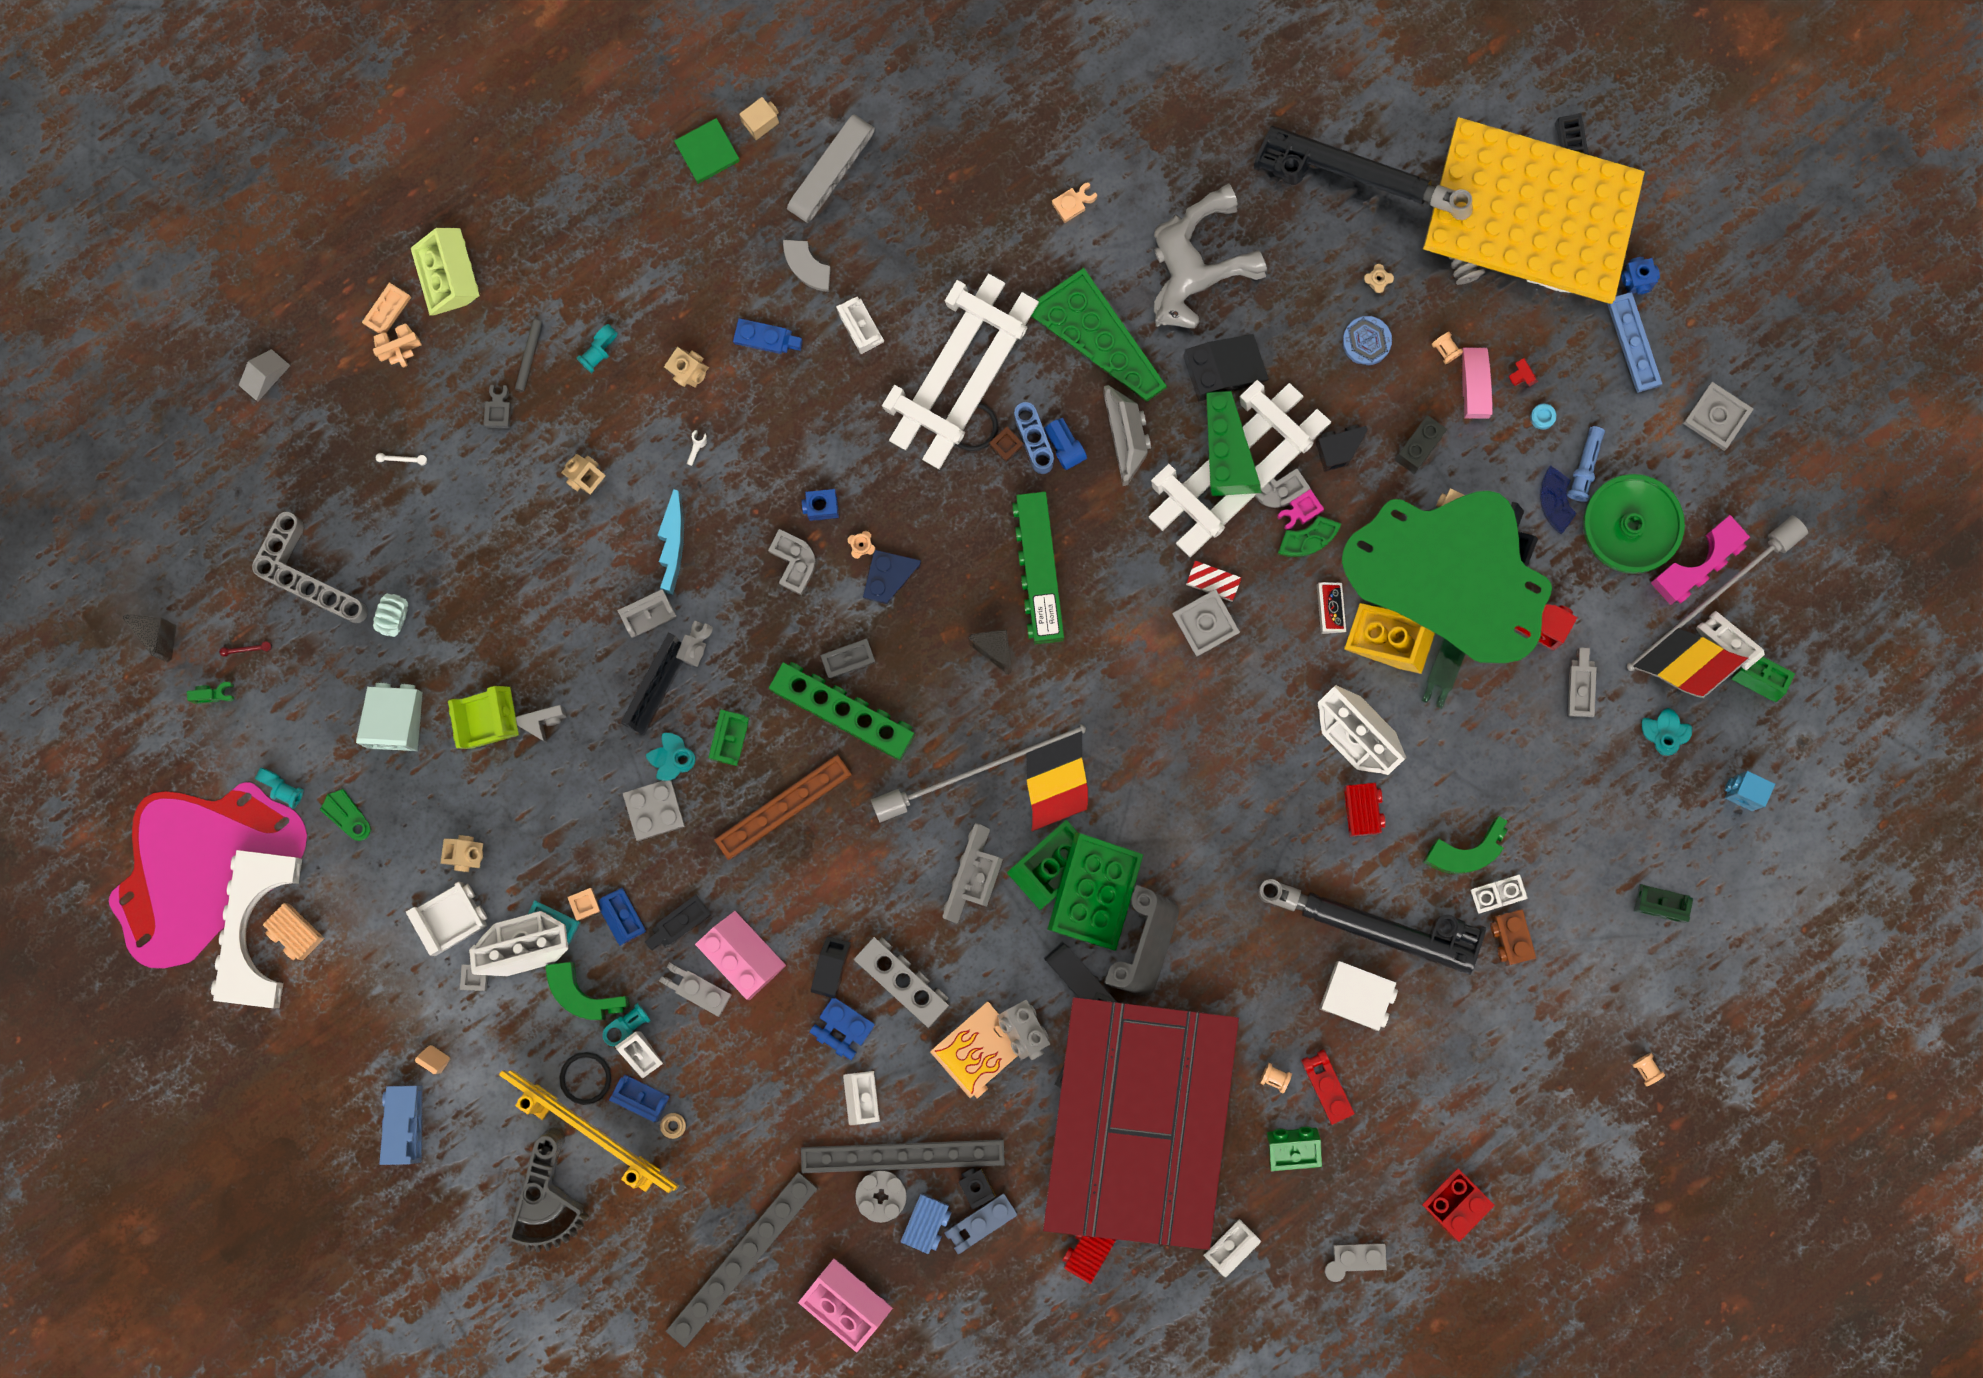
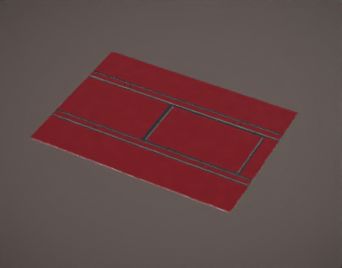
(1141, 1124)

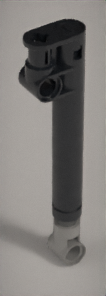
(1288, 149)
(1450, 950)

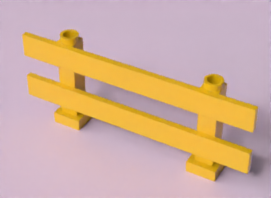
(540, 1102)

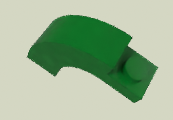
(1457, 861)
(566, 991)

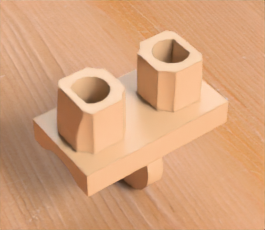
(398, 349)

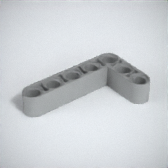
(300, 580)

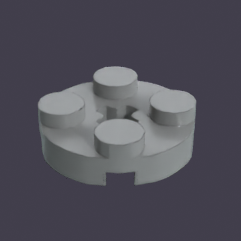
(892, 1187)

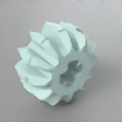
(390, 615)

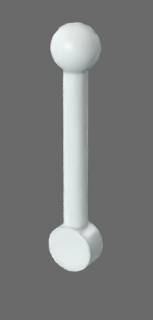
(422, 460)

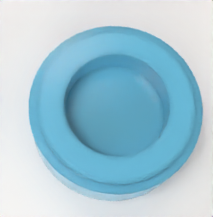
(1543, 416)

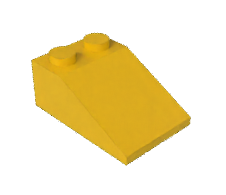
(1389, 638)

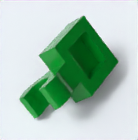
(205, 694)

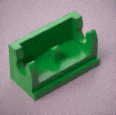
(1765, 679)
(728, 738)

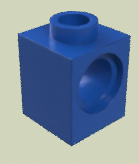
(828, 512)

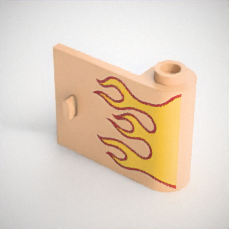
(975, 1051)

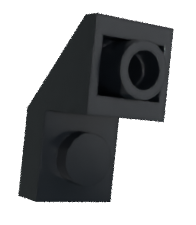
(830, 967)

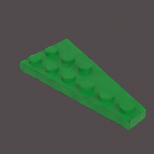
(1088, 323)

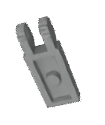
(698, 990)

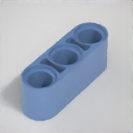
(1031, 426)

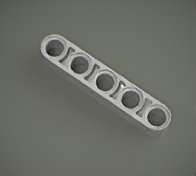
(830, 168)

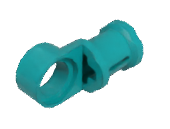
(596, 352)
(280, 789)
(624, 1025)

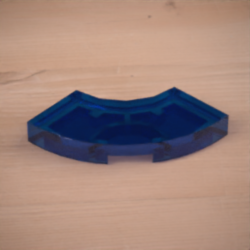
(1554, 499)

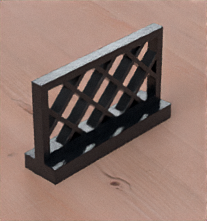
(654, 686)

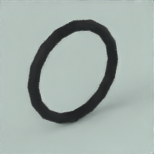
(993, 434)
(563, 1072)

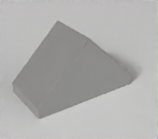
(262, 373)

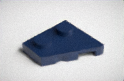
(888, 575)

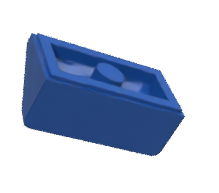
(621, 916)

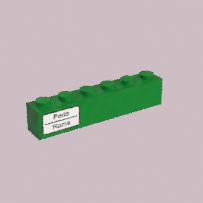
(1039, 568)

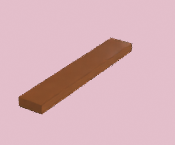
(783, 807)

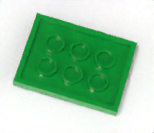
(1095, 891)

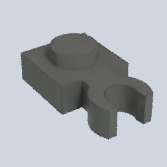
(497, 412)

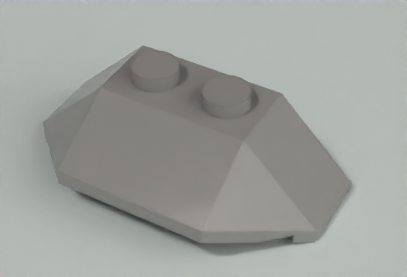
(1127, 432)

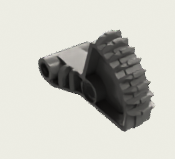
(552, 1200)

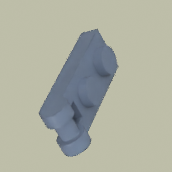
(982, 1223)

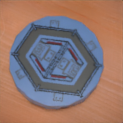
(1367, 340)

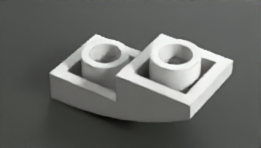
(1499, 894)

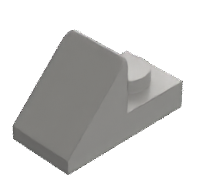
(534, 721)

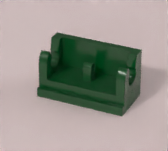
(1663, 904)

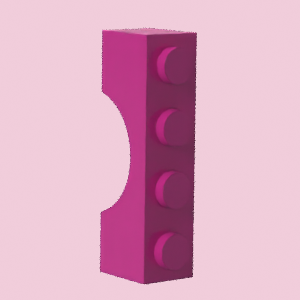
(1722, 541)

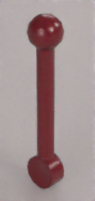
(265, 646)

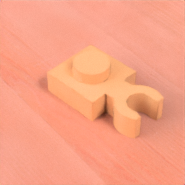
(1071, 203)

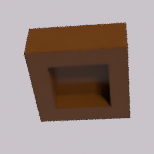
(1006, 444)

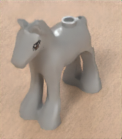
(1186, 265)

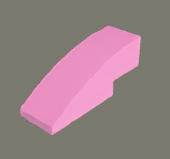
(1476, 383)

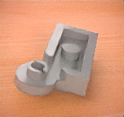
(1355, 1258)

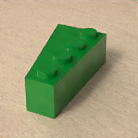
(1229, 454)

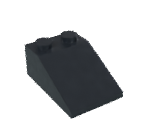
(1224, 365)

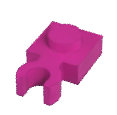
(1303, 508)

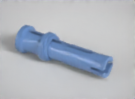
(1584, 474)

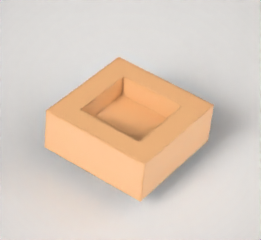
(584, 904)

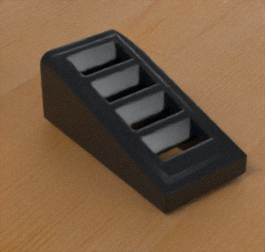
(1579, 129)

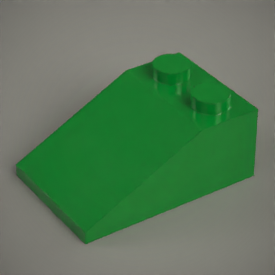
(1043, 867)

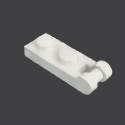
(1730, 638)

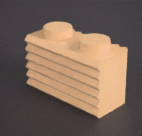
(293, 932)

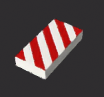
(1210, 578)

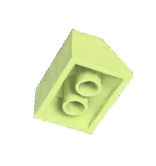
(444, 270)

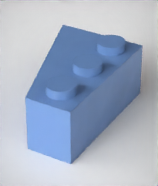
(401, 1125)

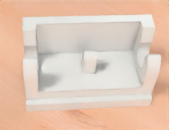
(859, 325)

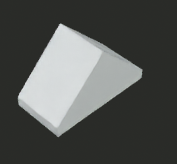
(639, 1054)

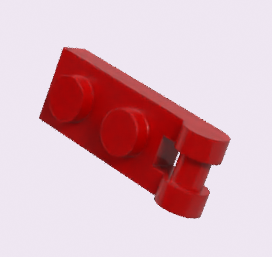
(1327, 1088)

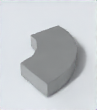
(805, 266)

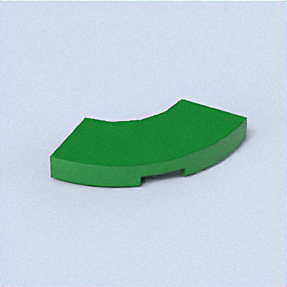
(1309, 540)

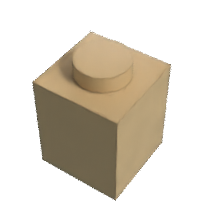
(759, 117)

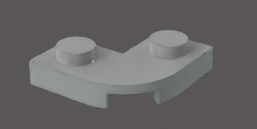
(1283, 491)
(800, 561)

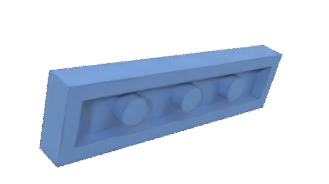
(1634, 343)

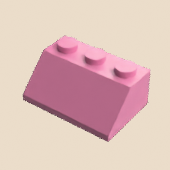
(740, 955)
(845, 1305)

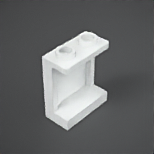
(447, 919)
(1359, 996)

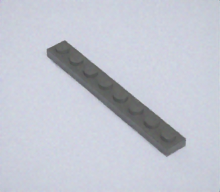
(741, 1259)

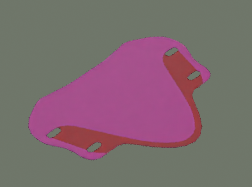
(185, 866)

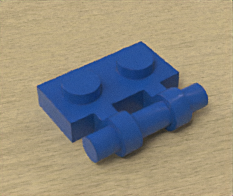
(848, 1022)

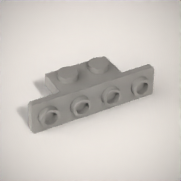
(975, 875)

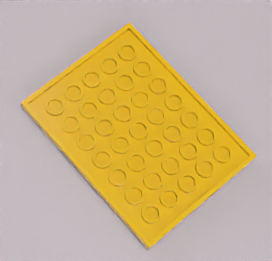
(1537, 210)

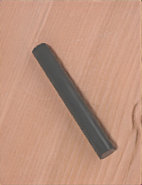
(528, 355)

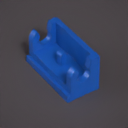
(639, 1098)

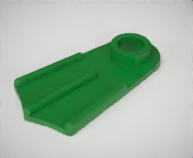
(345, 814)

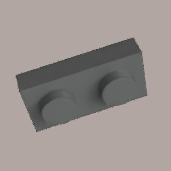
(848, 659)

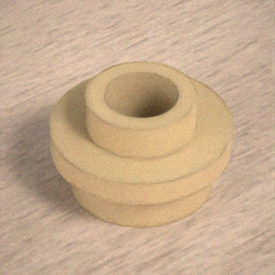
(664, 1125)

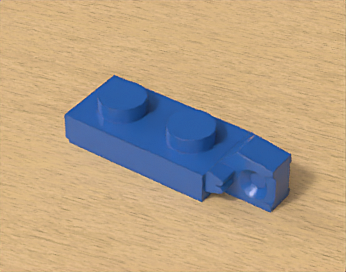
(765, 337)

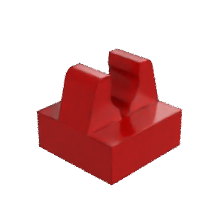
(1523, 374)

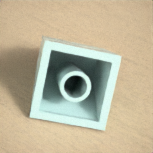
(390, 718)

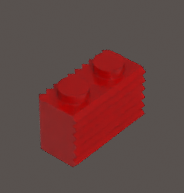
(1363, 809)
(1087, 1256)

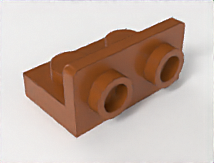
(1513, 938)

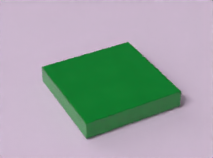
(707, 151)

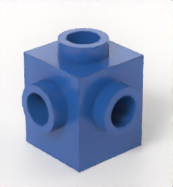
(1635, 281)

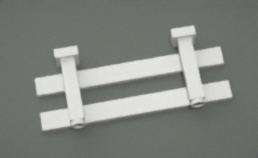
(917, 412)
(1184, 496)

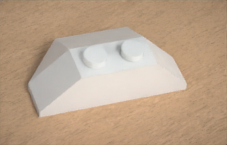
(1359, 732)
(519, 945)

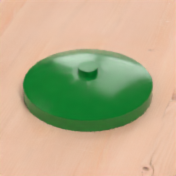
(1633, 523)

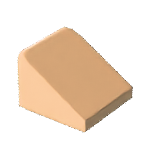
(433, 1060)

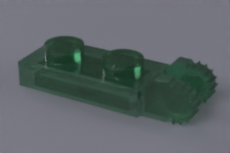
(1444, 671)

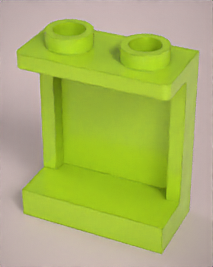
(483, 718)

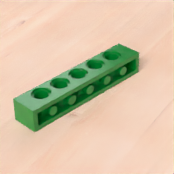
(783, 686)

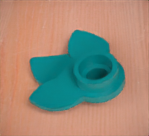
(1666, 728)
(668, 756)

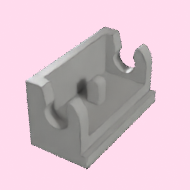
(647, 613)

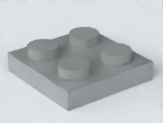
(1718, 416)
(1206, 623)
(653, 810)

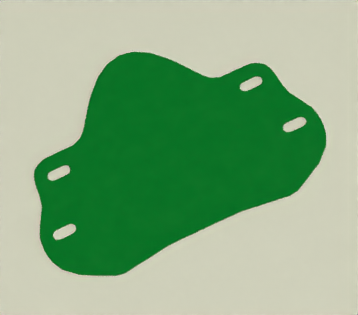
(1453, 574)

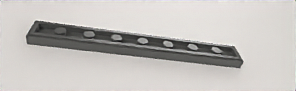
(902, 1156)

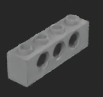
(868, 960)

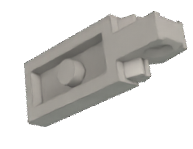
(1582, 685)

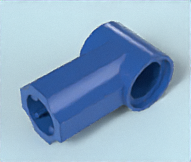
(1067, 448)

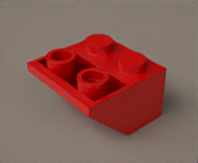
(1457, 1205)

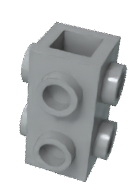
(1024, 1030)

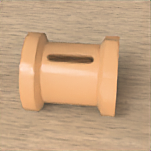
(1447, 348)
(1648, 1069)
(1275, 1078)

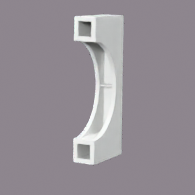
(237, 976)

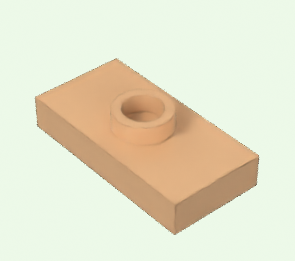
(386, 309)

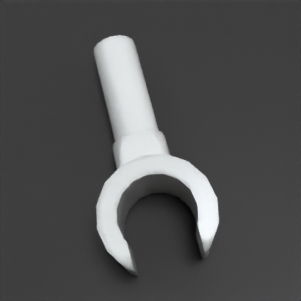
(696, 446)

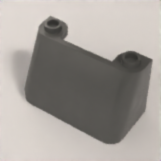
(1161, 918)

